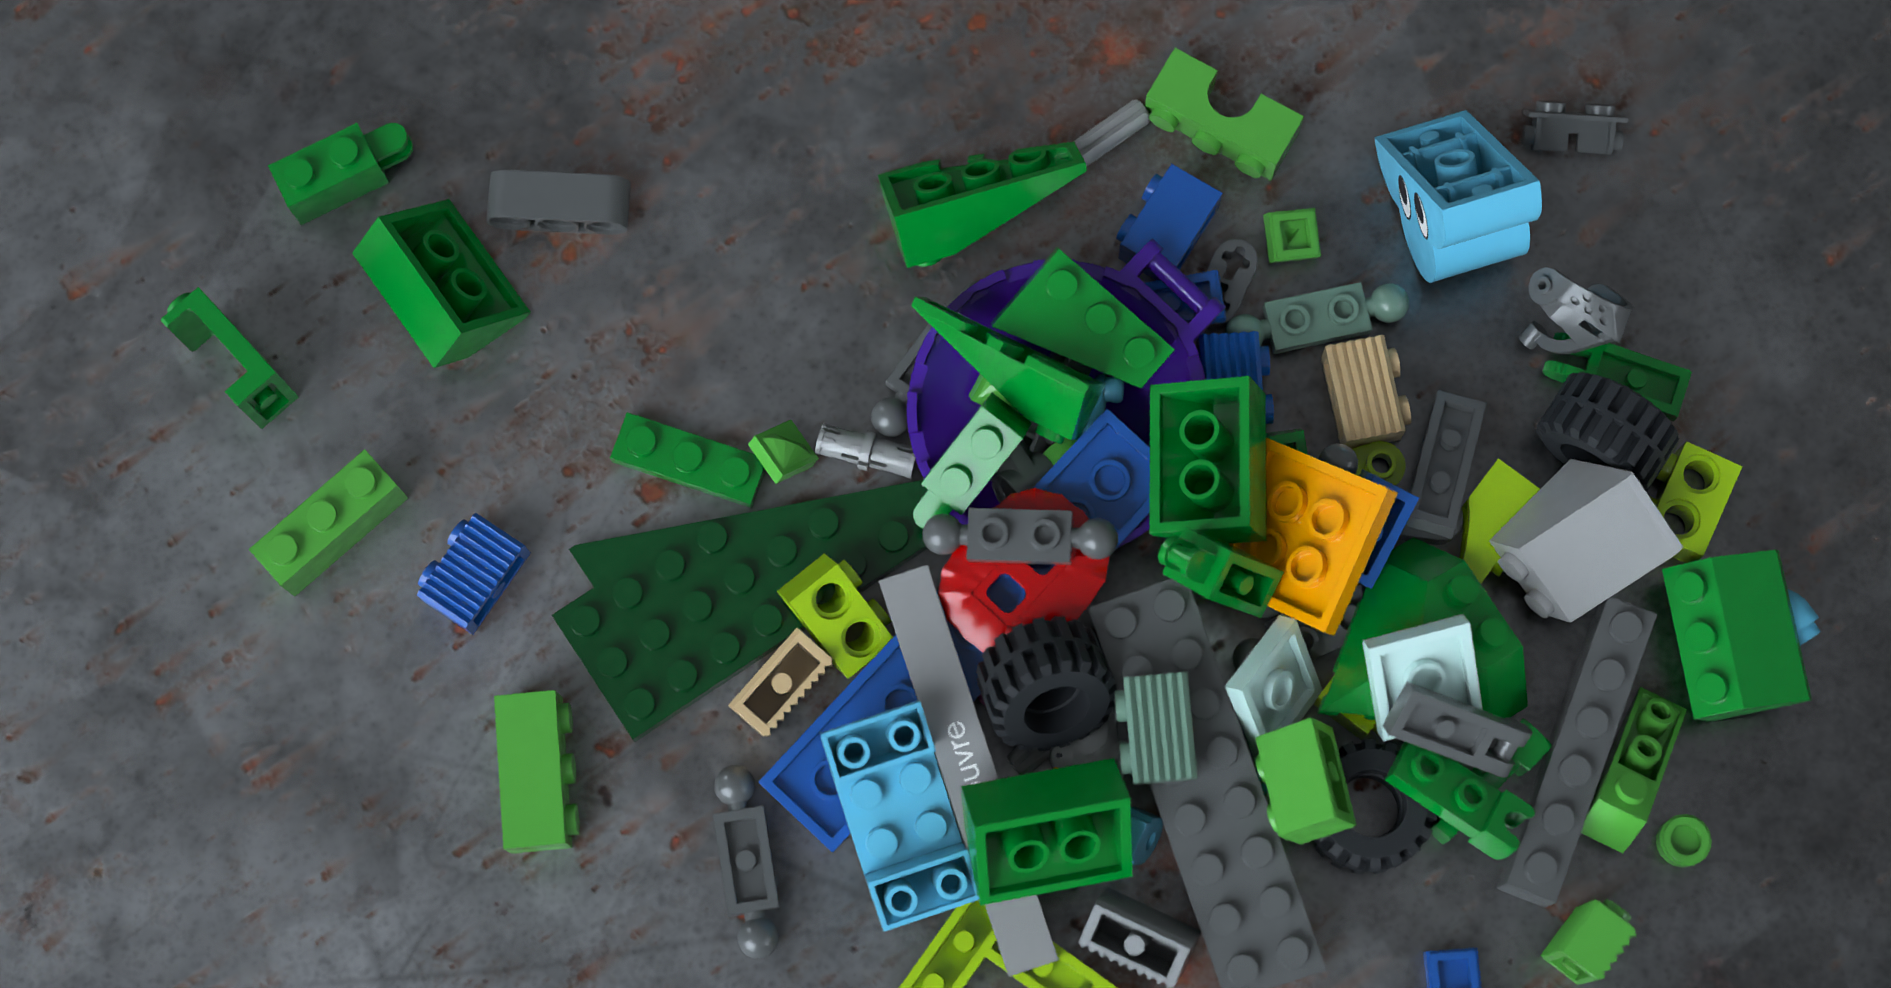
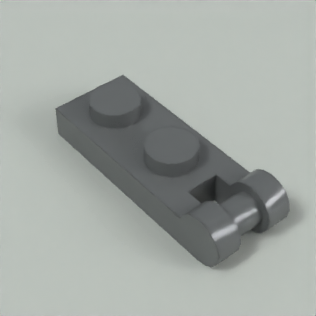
(1456, 729)

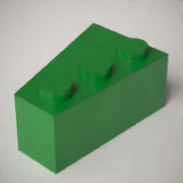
(1082, 321)

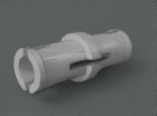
(866, 450)

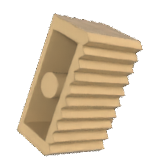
(1365, 392)
(781, 683)

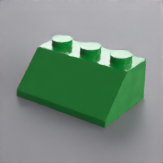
(439, 281)
(1208, 459)
(1736, 635)
(1048, 831)

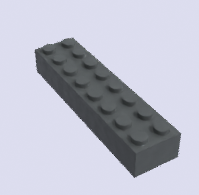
(1220, 820)

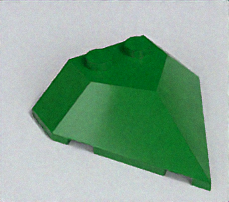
(1418, 589)

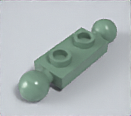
(1323, 316)

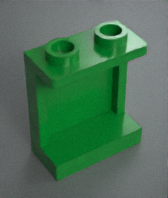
(261, 390)

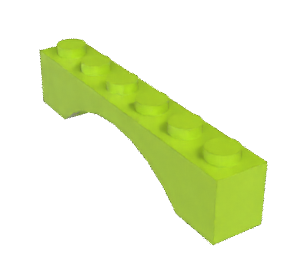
(1484, 514)

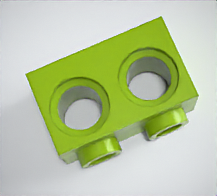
(1696, 508)
(830, 621)

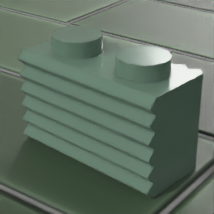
(1158, 728)

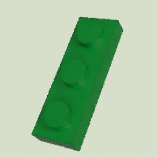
(688, 460)

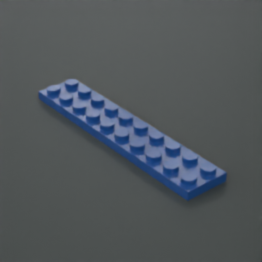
(1101, 475)

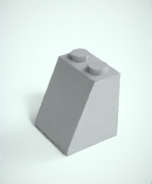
(1583, 539)

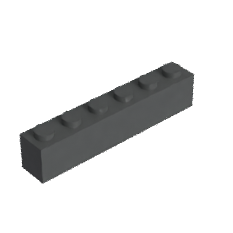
(1578, 752)

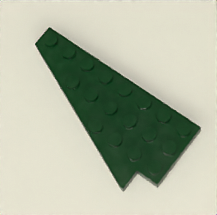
(701, 598)

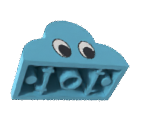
(1458, 195)

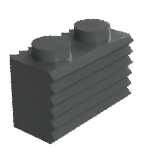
(1139, 937)

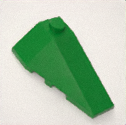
(951, 207)
(1034, 383)

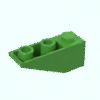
(1633, 770)

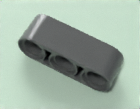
(558, 202)

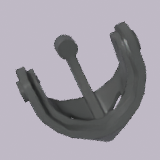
(1569, 306)

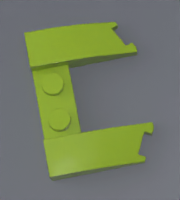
(970, 939)

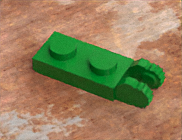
(1652, 378)

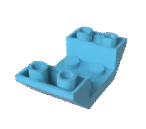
(900, 815)

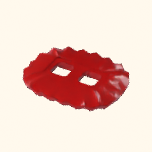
(1060, 592)

